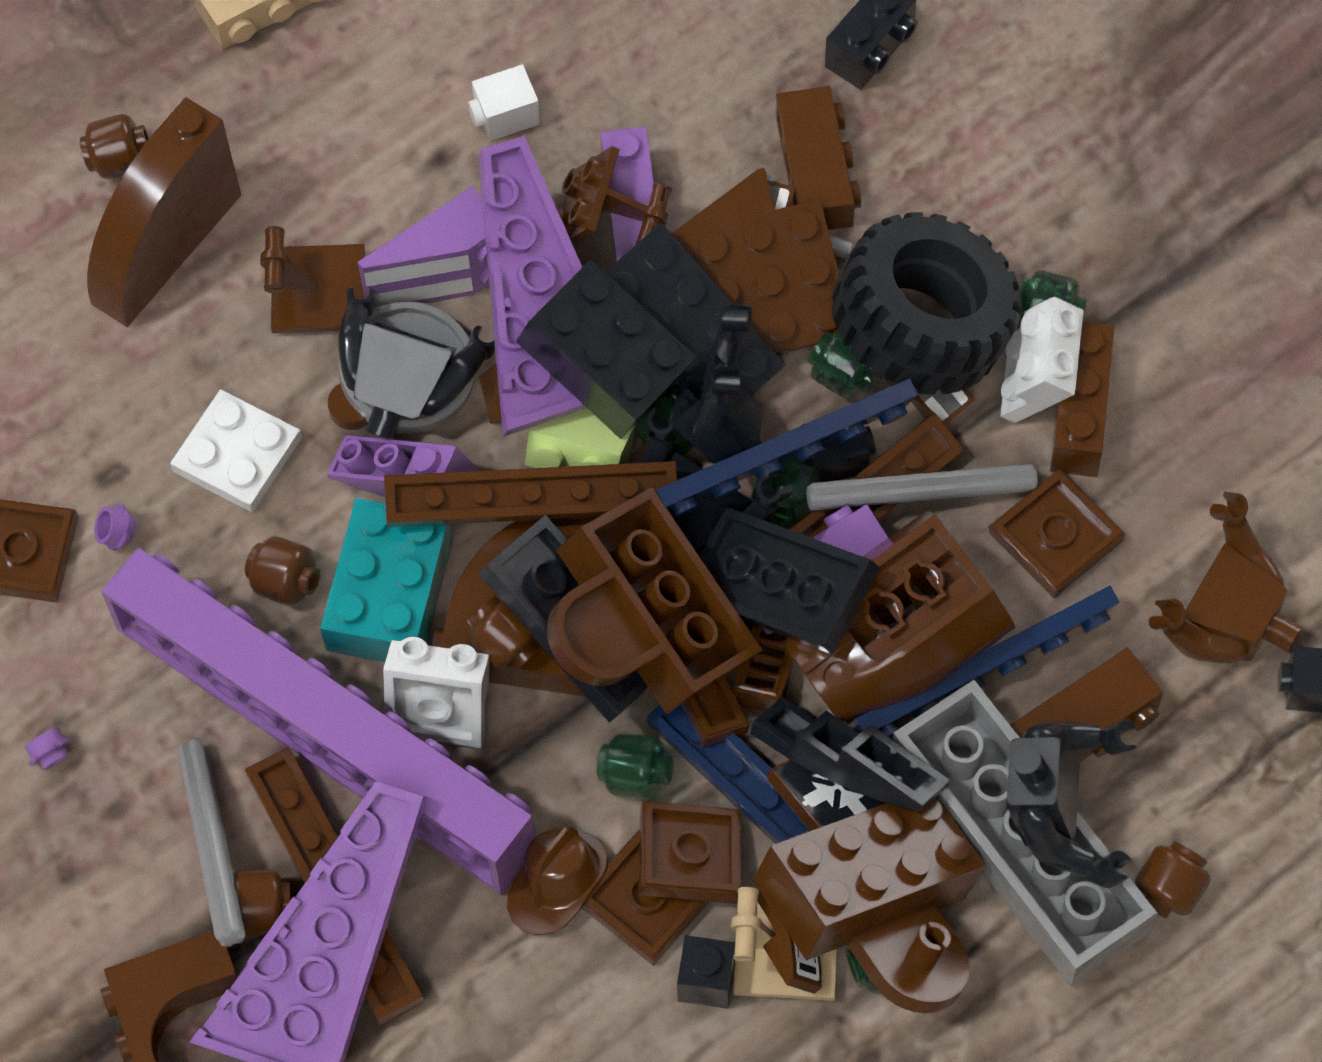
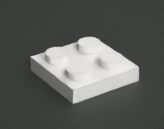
(236, 450)

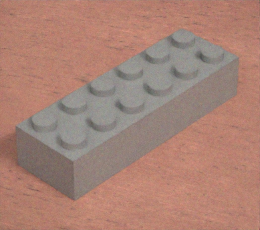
(1062, 911)

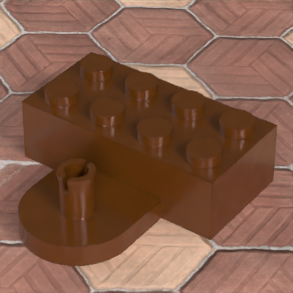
(645, 607)
(879, 892)

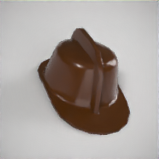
(555, 880)

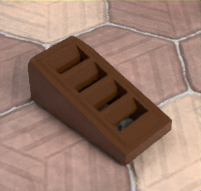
(760, 696)

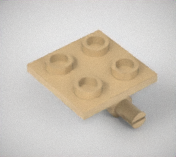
(754, 970)

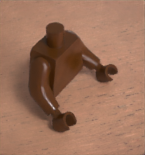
(1235, 601)

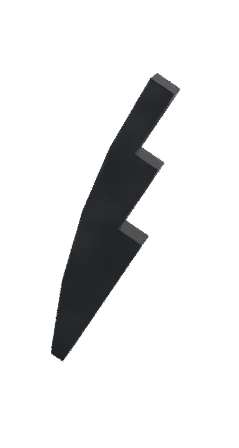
(859, 761)

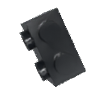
(868, 38)

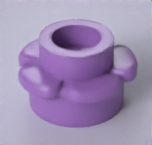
(114, 526)
(48, 749)

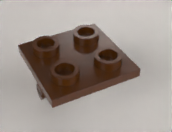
(589, 194)
(309, 283)

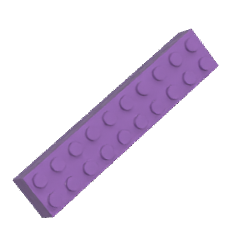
(318, 716)

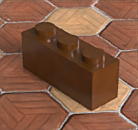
(815, 153)
(1082, 417)
(1105, 696)

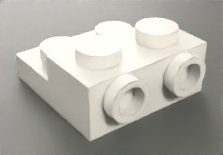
(1041, 359)
(438, 690)

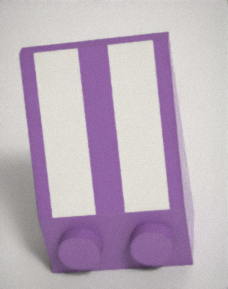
(433, 258)

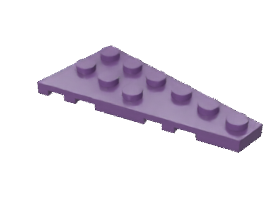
(526, 267)
(318, 957)

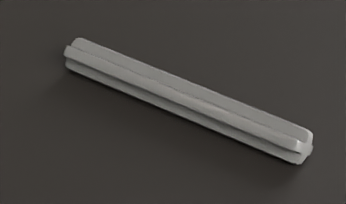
(921, 487)
(211, 843)

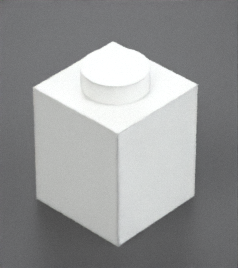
(504, 103)

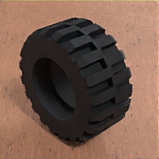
(948, 266)

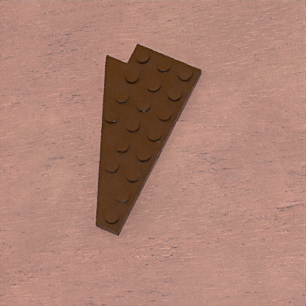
(757, 258)

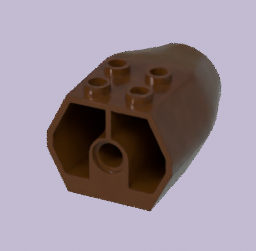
(914, 627)

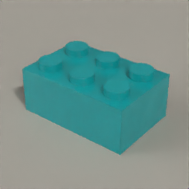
(384, 583)

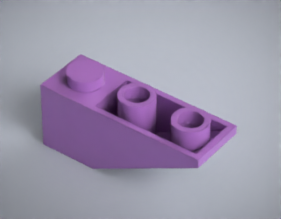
(366, 460)

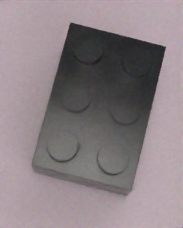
(605, 348)

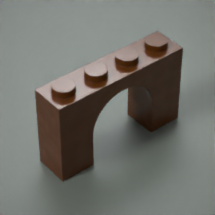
(160, 986)

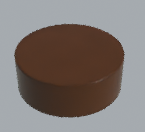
(343, 412)

